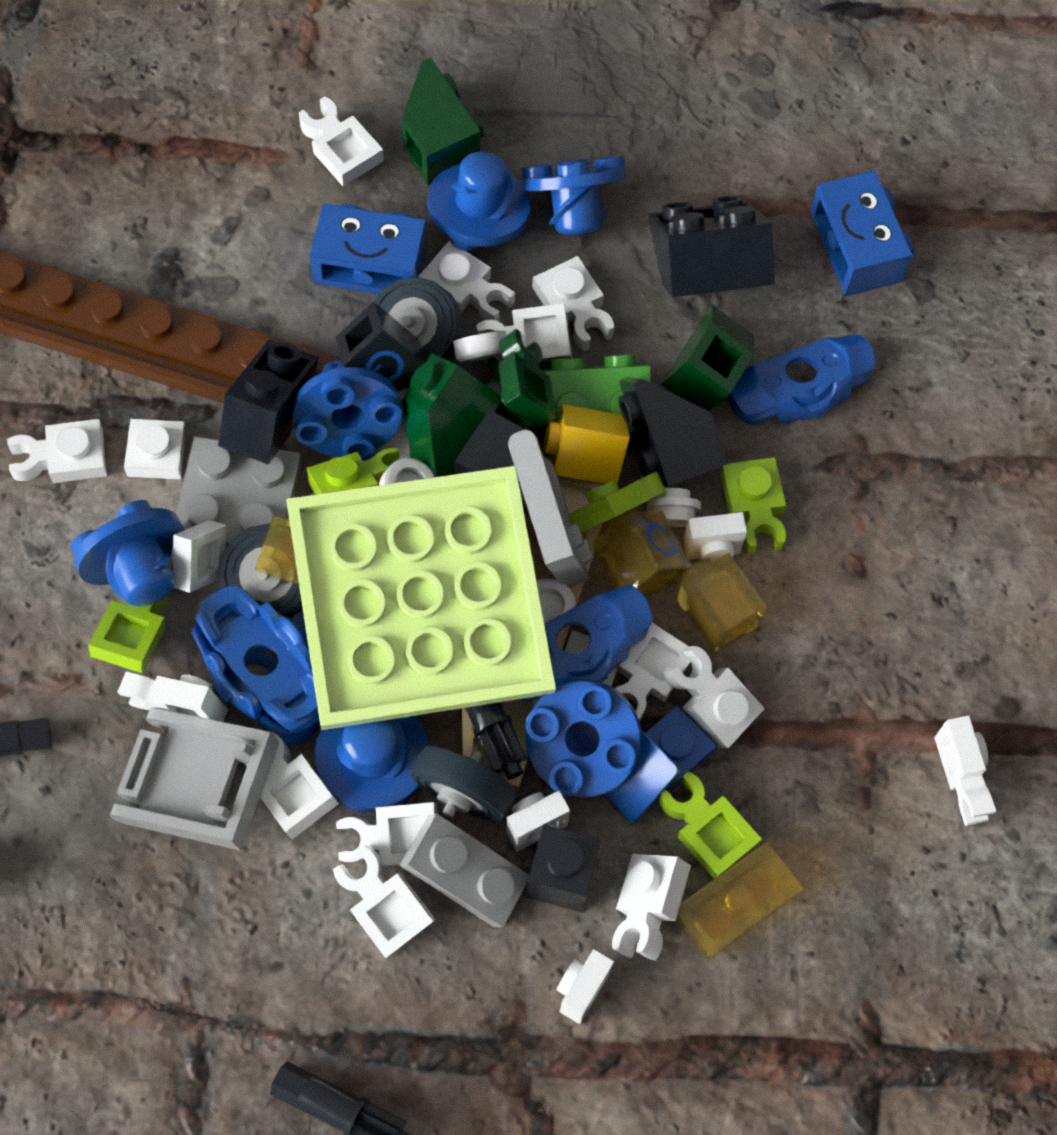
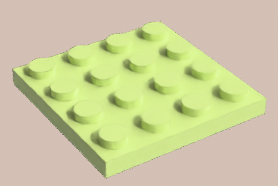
(419, 597)

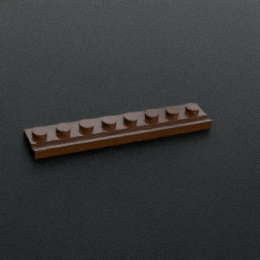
(127, 330)

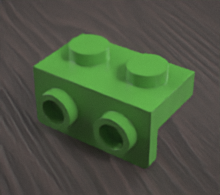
(595, 385)

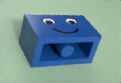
(861, 232)
(366, 248)

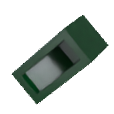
(444, 412)

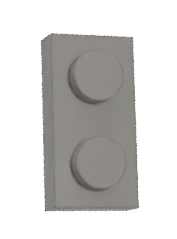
(465, 870)

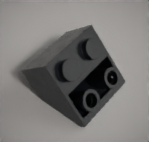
(712, 246)

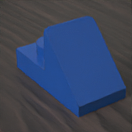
(666, 754)

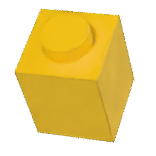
(587, 444)

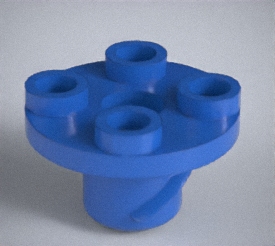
(575, 191)
(478, 202)
(346, 411)
(131, 553)
(583, 738)
(371, 762)

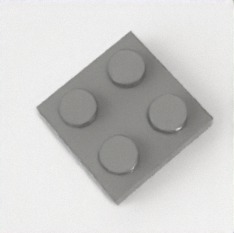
(235, 487)

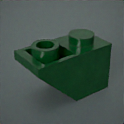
(437, 125)
(711, 360)

